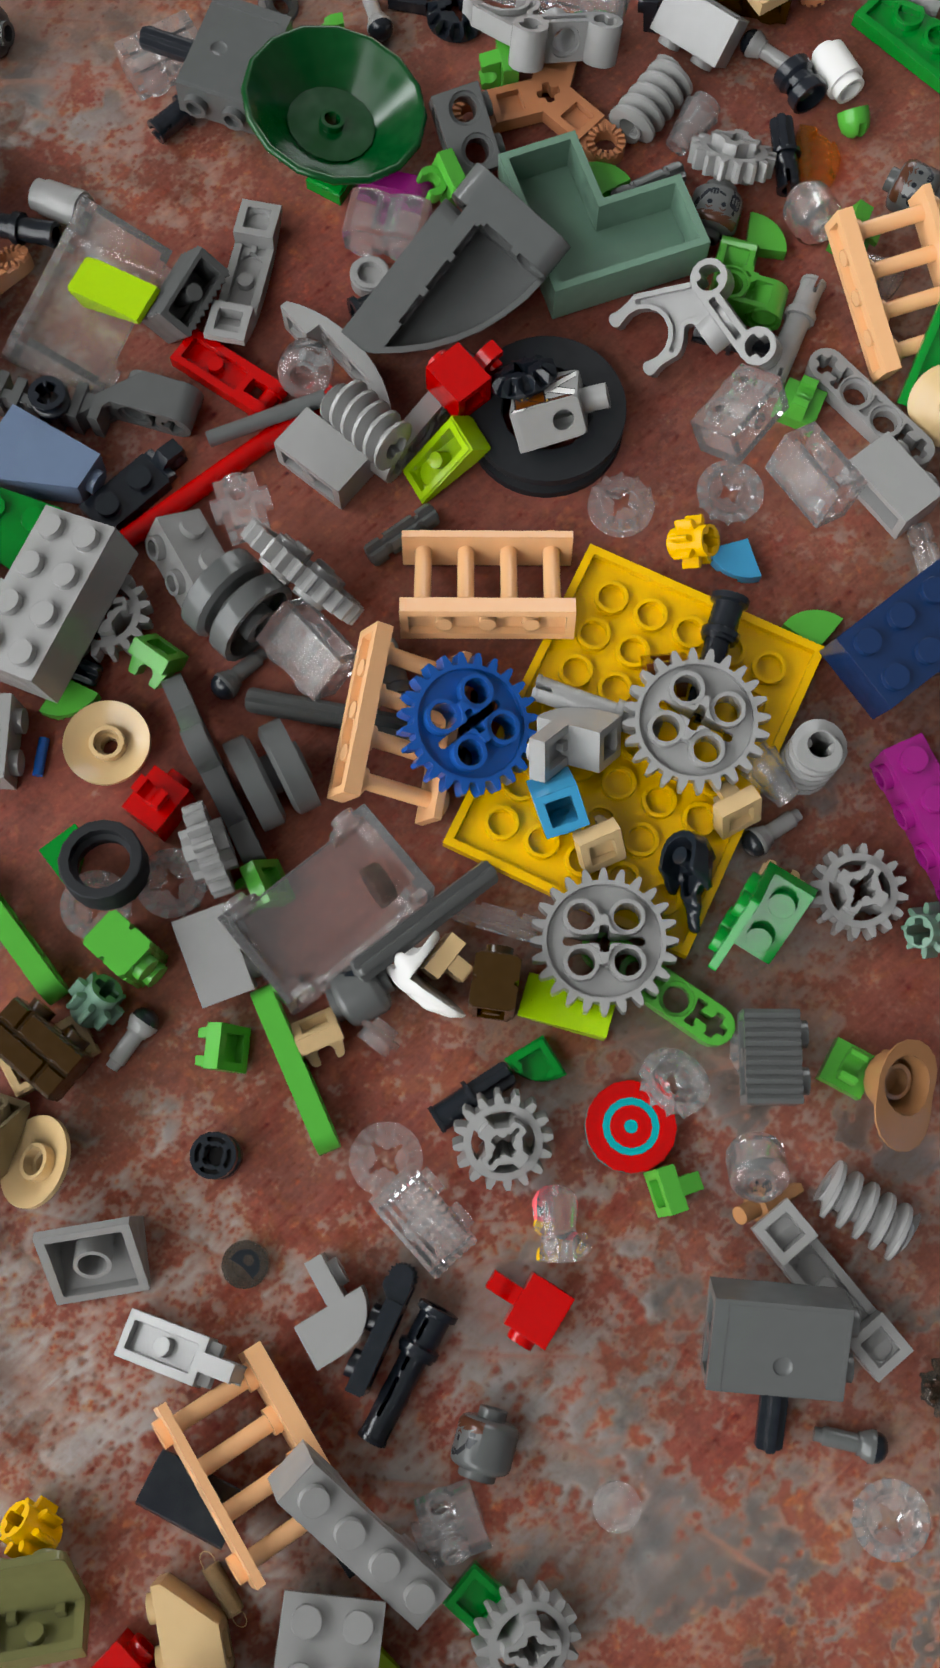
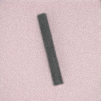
(264, 418)

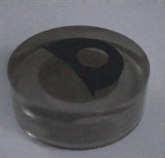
(378, 884)
(245, 1264)

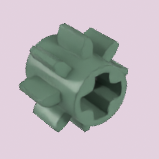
(923, 929)
(96, 1001)

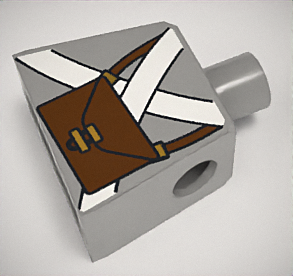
(557, 411)

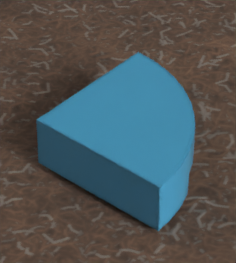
(737, 562)

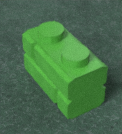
(126, 950)

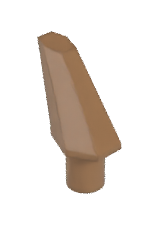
(755, 1211)

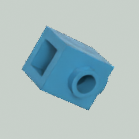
(558, 804)

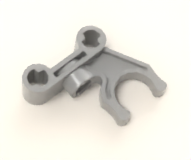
(583, 37)
(709, 311)

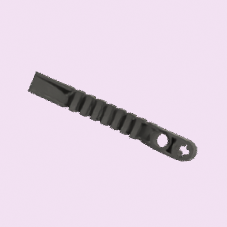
(139, 400)

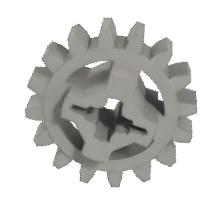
(732, 157)
(123, 622)
(208, 849)
(873, 898)
(516, 1152)
(522, 1636)

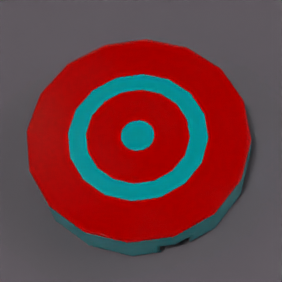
(627, 1130)

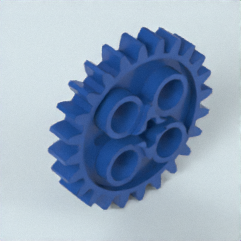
(444, 692)

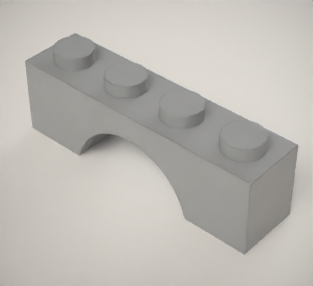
(339, 1520)

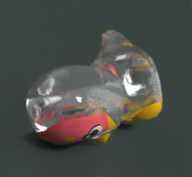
(555, 1221)

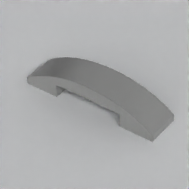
(250, 269)
(306, 322)
(806, 1261)

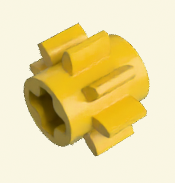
(693, 541)
(31, 1527)

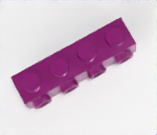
(911, 783)

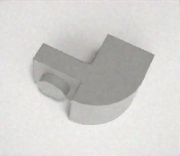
(573, 738)
(342, 1322)

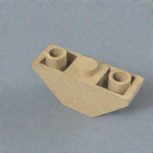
(188, 1625)

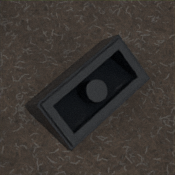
(175, 1498)

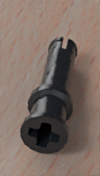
(721, 629)
(417, 1351)

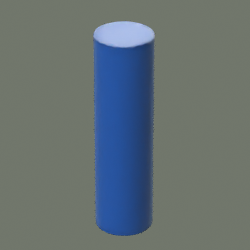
(41, 755)

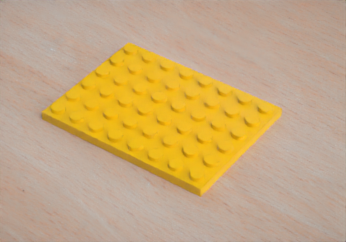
(619, 617)

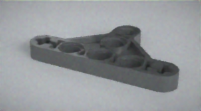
(211, 768)

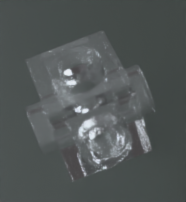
(238, 502)
(450, 1524)

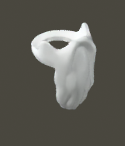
(405, 977)

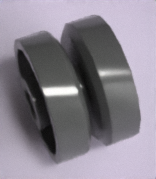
(233, 603)
(272, 774)

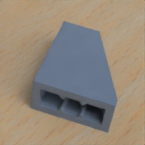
(46, 461)

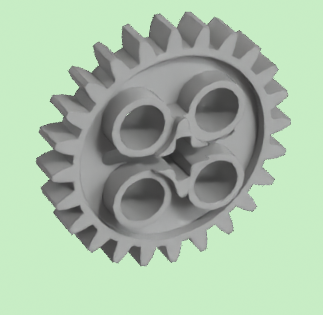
(291, 563)
(714, 685)
(602, 900)

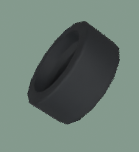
(87, 838)

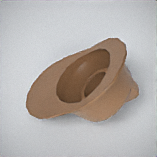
(902, 1089)

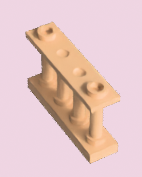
(860, 275)
(480, 616)
(360, 735)
(278, 1417)

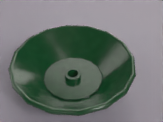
(334, 104)

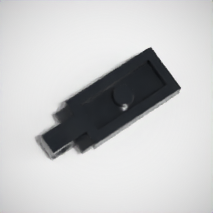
(136, 486)

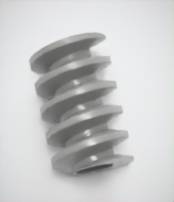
(651, 100)
(366, 422)
(814, 754)
(866, 1209)

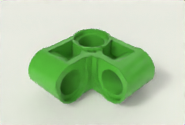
(754, 297)

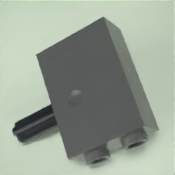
(217, 58)
(777, 1345)

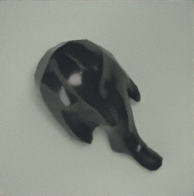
(688, 862)

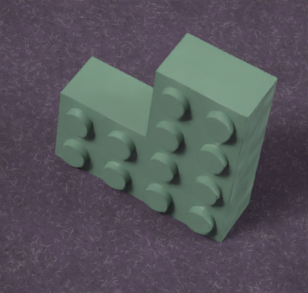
(614, 240)

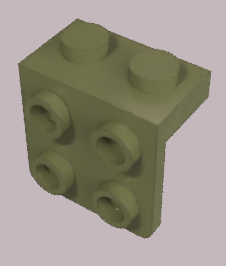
(42, 1610)

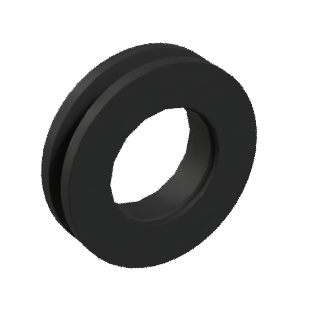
(567, 468)

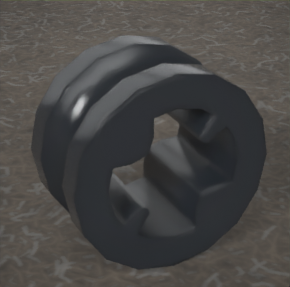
(45, 385)

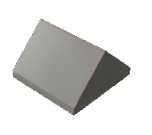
(95, 1259)

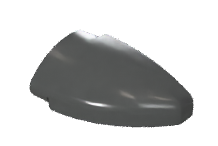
(459, 271)

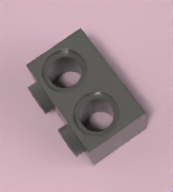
(459, 134)

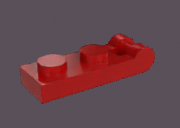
(227, 373)

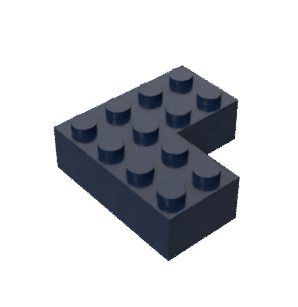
(892, 645)

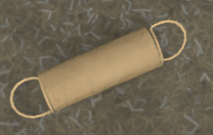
(223, 1589)

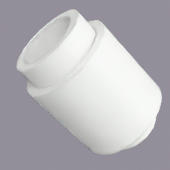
(838, 70)

